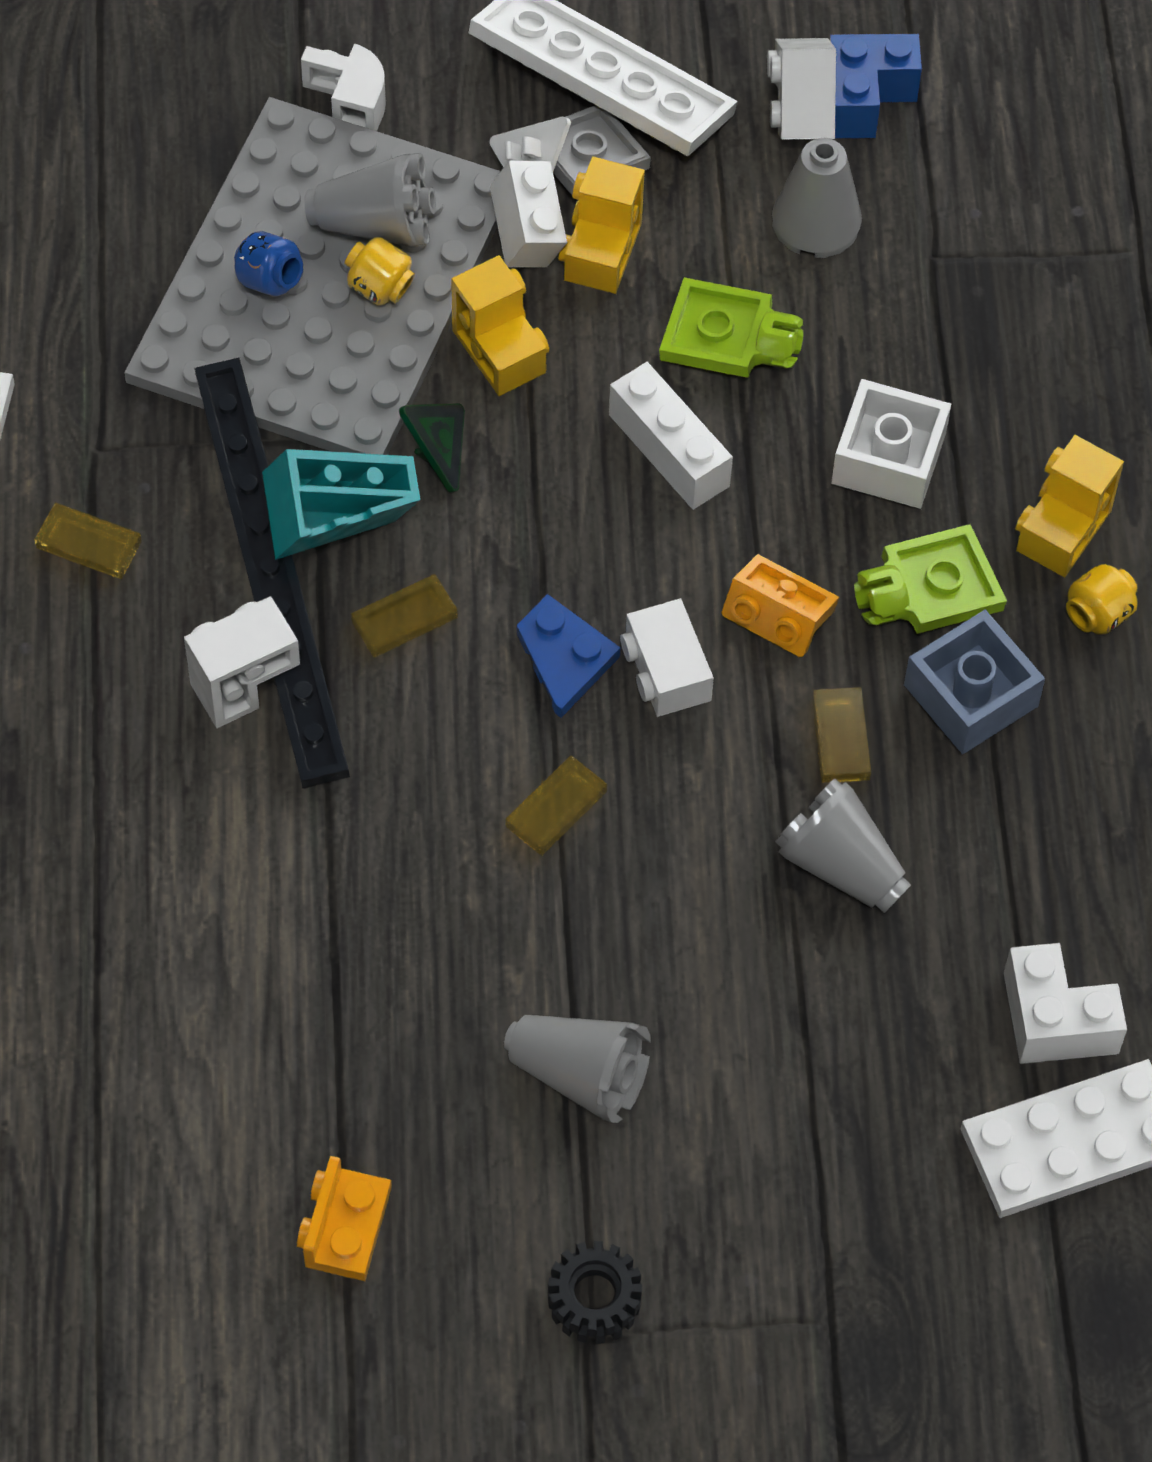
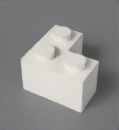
(806, 88)
(236, 655)
(1055, 1019)

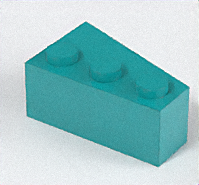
(334, 496)

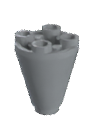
(376, 202)
(845, 848)

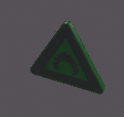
(439, 436)

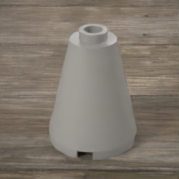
(818, 202)
(583, 1059)

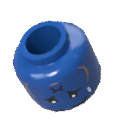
(268, 263)

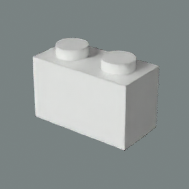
(528, 214)
(667, 658)

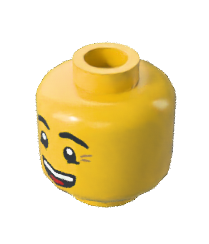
(379, 271)
(1102, 599)

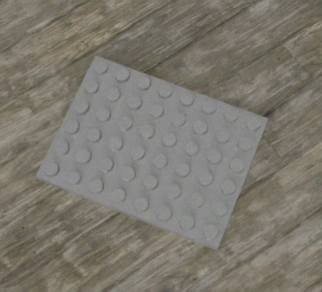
(321, 355)

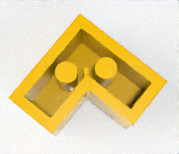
(604, 223)
(494, 326)
(1071, 505)

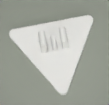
(533, 142)

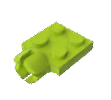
(729, 330)
(930, 582)

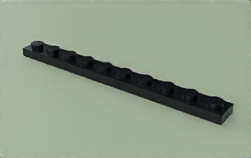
(241, 464)

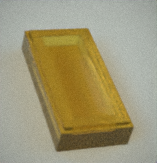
(88, 540)
(404, 615)
(841, 734)
(556, 805)

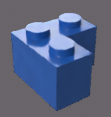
(872, 72)

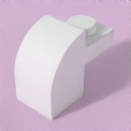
(353, 82)

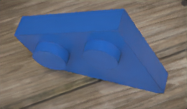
(564, 652)

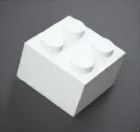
(890, 443)

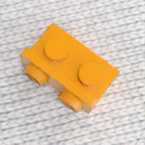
(778, 604)
(344, 1221)

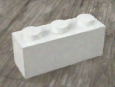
(670, 435)

